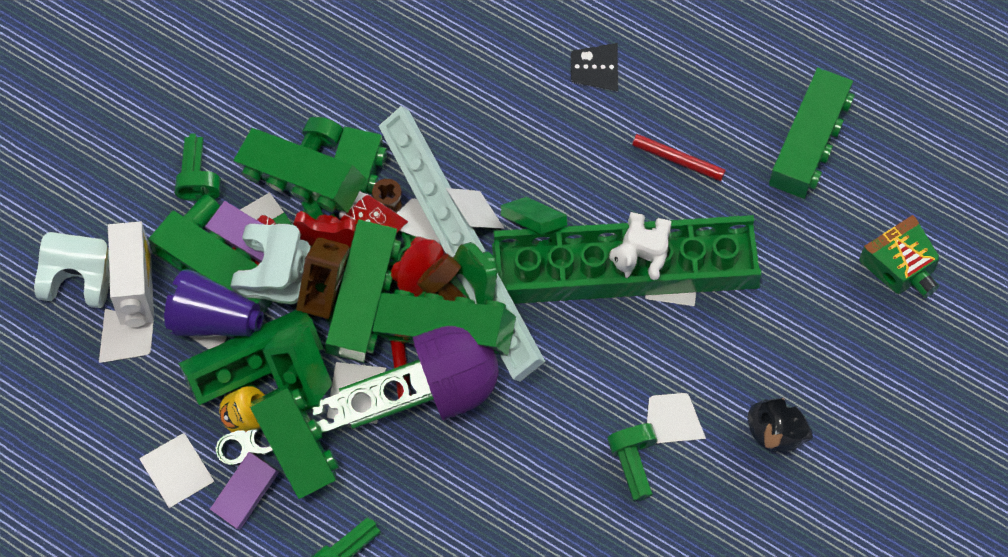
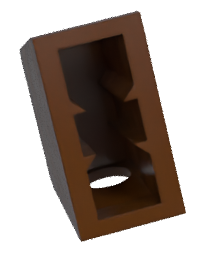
(325, 265)

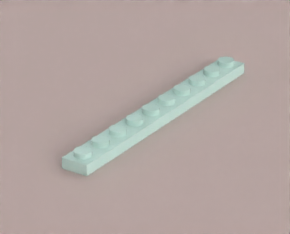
(450, 225)

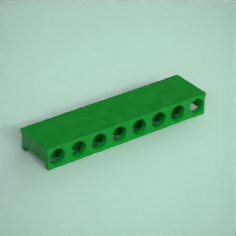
(582, 267)

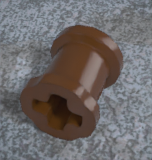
(385, 190)

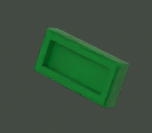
(534, 215)

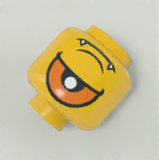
(236, 409)

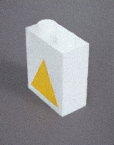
(130, 273)

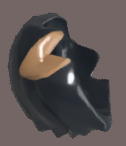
(777, 425)

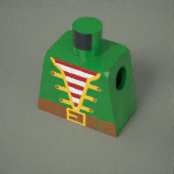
(903, 258)

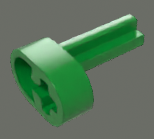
(321, 132)
(193, 182)
(626, 446)
(351, 542)

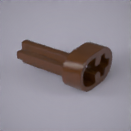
(438, 276)

